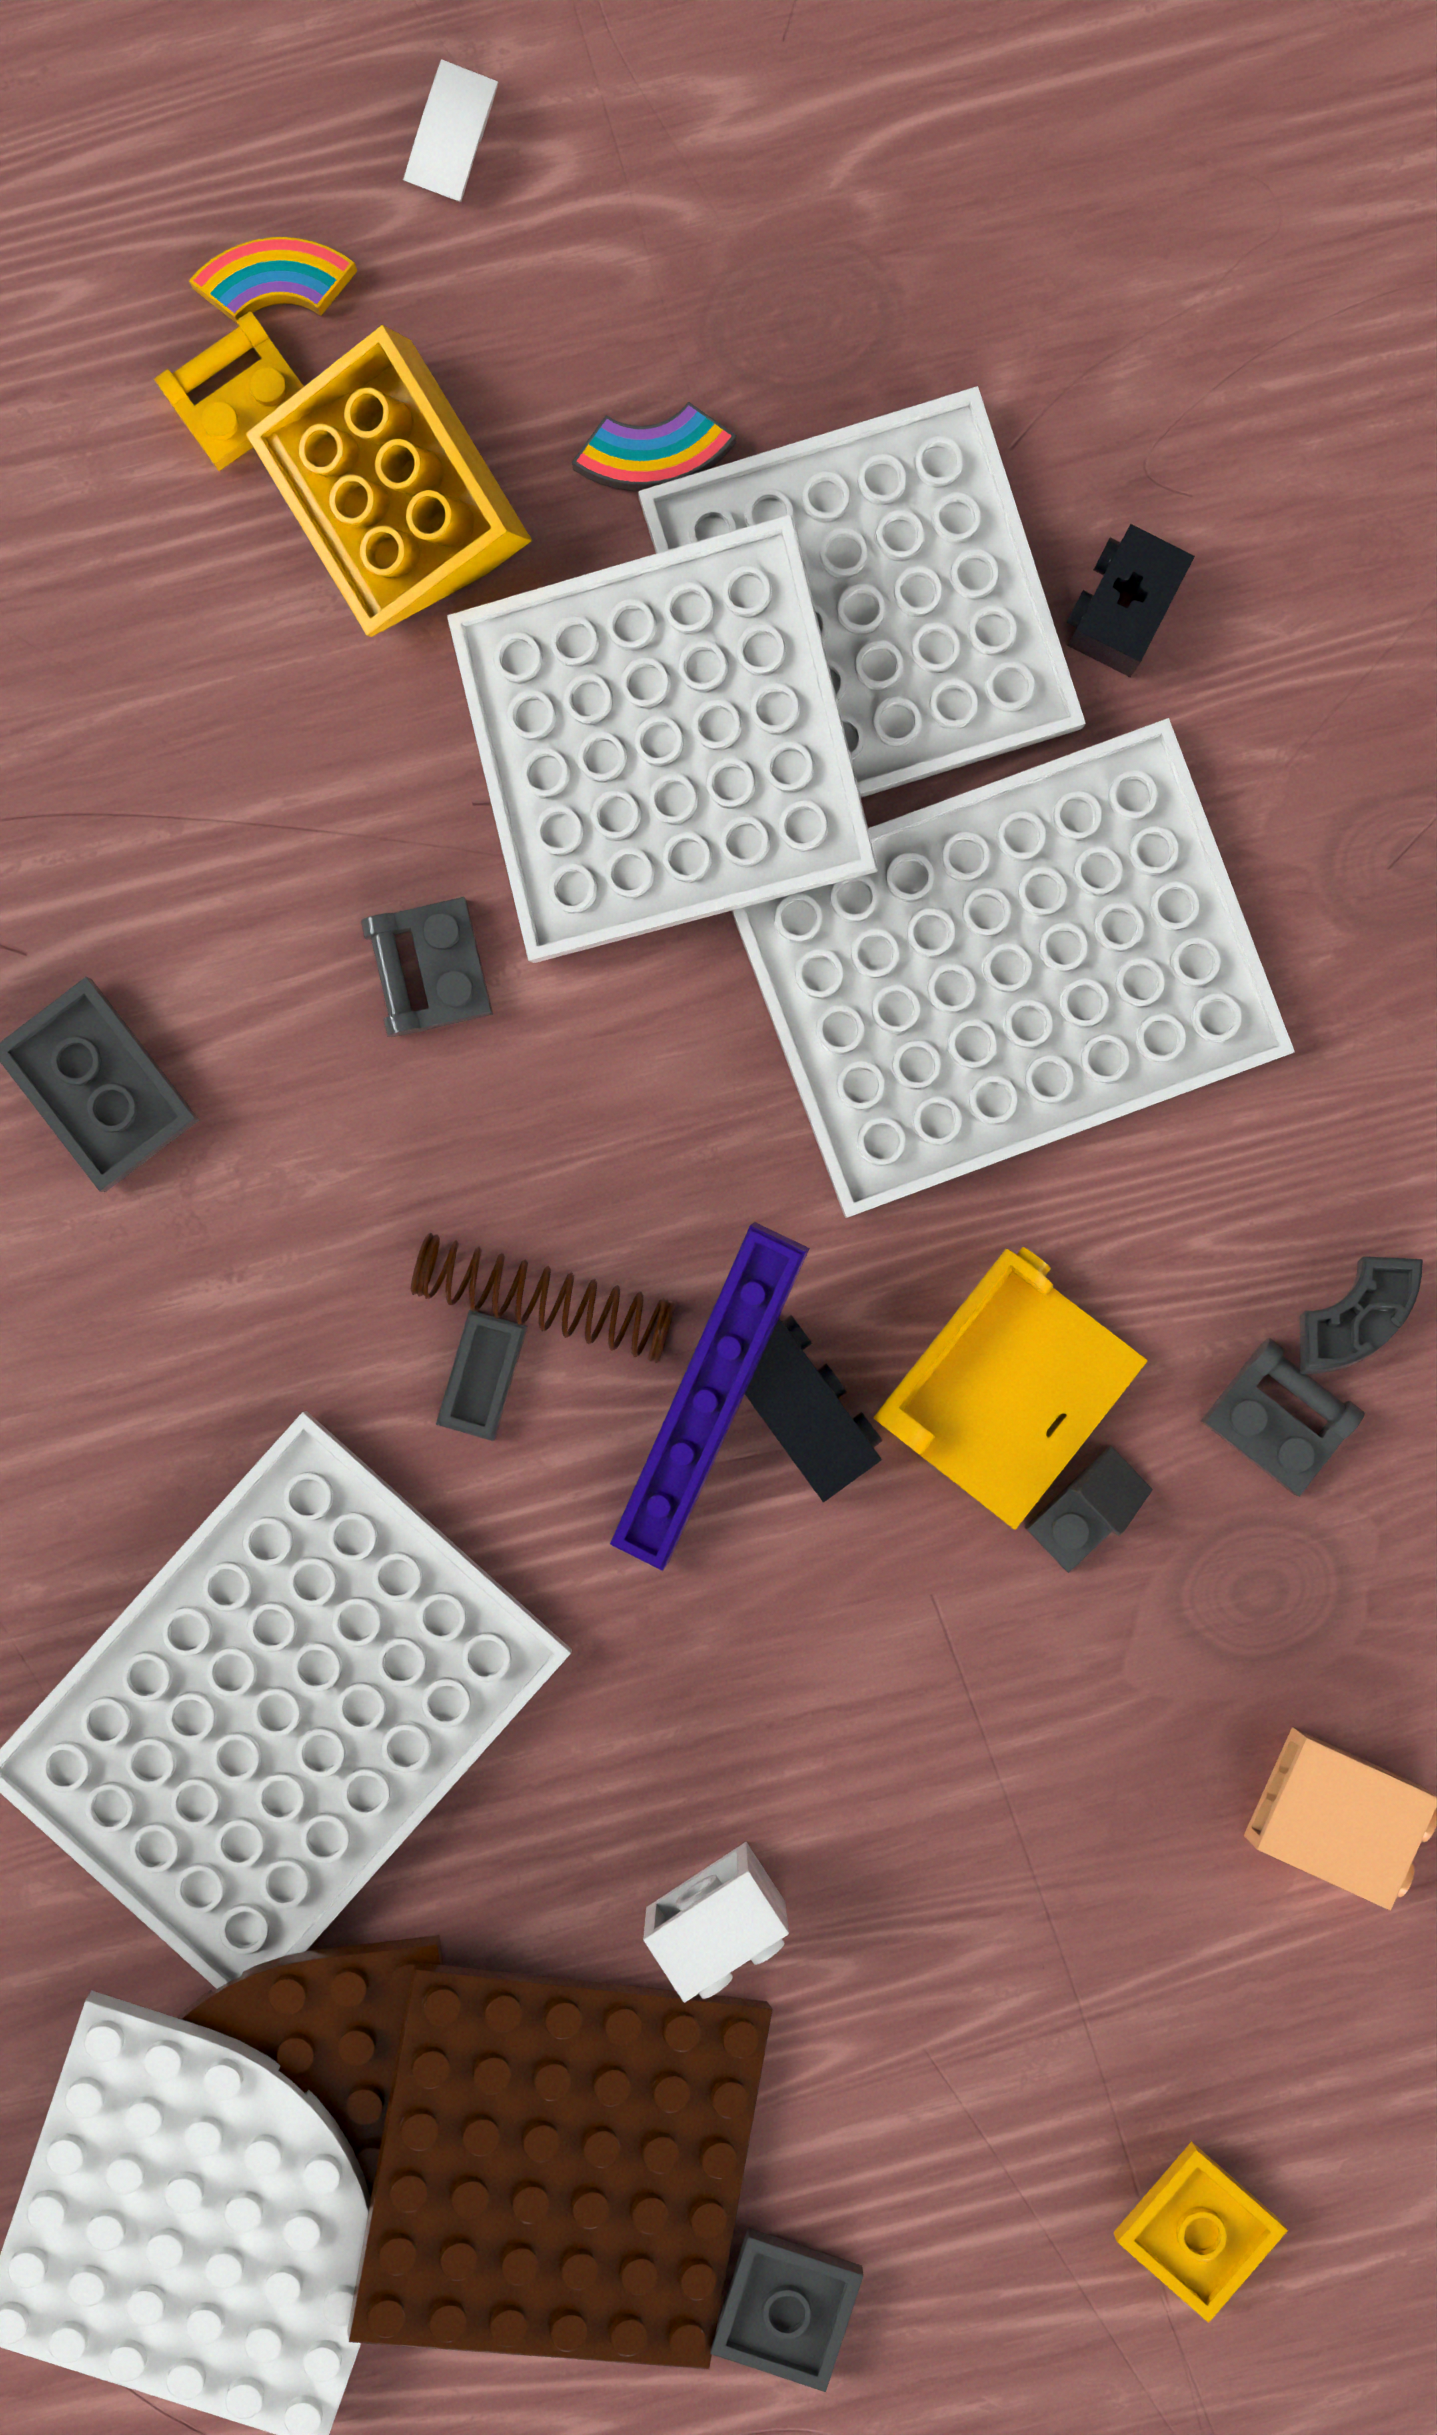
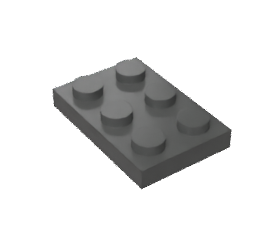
(95, 1084)

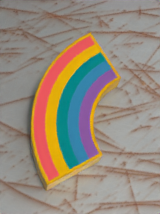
(273, 273)

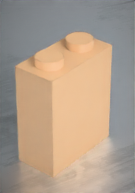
(1342, 1819)

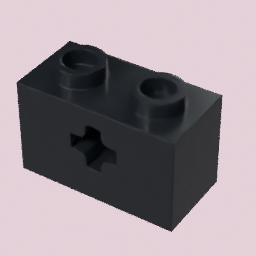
(1150, 572)

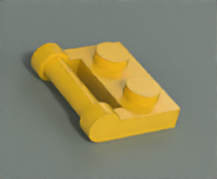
(241, 403)

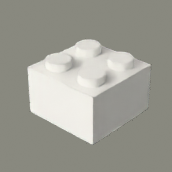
(716, 1924)

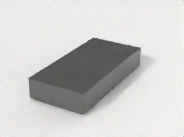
(481, 1375)

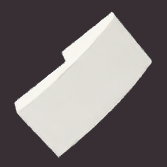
(450, 130)

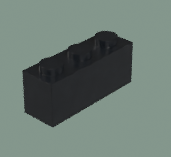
(806, 1413)

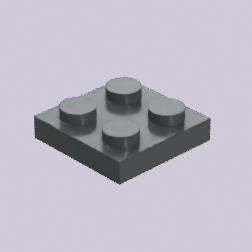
(786, 2309)

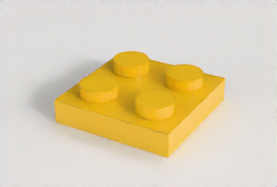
(1200, 2232)

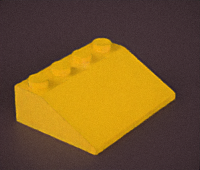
(387, 482)

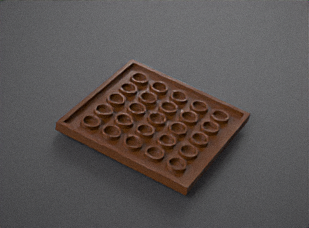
(559, 2169)

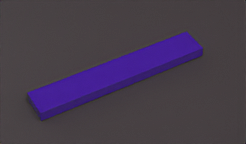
(709, 1395)

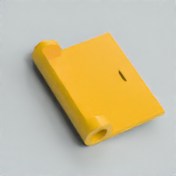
(997, 1387)

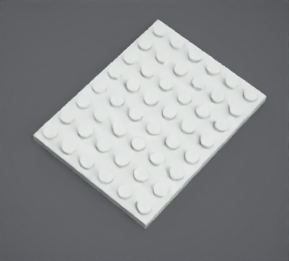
(1014, 971)
(276, 1709)

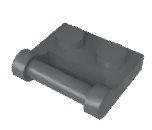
(446, 961)
(1269, 1432)

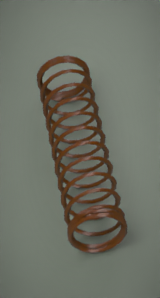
(426, 1263)

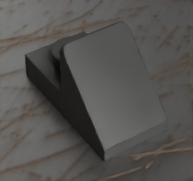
(1089, 1509)

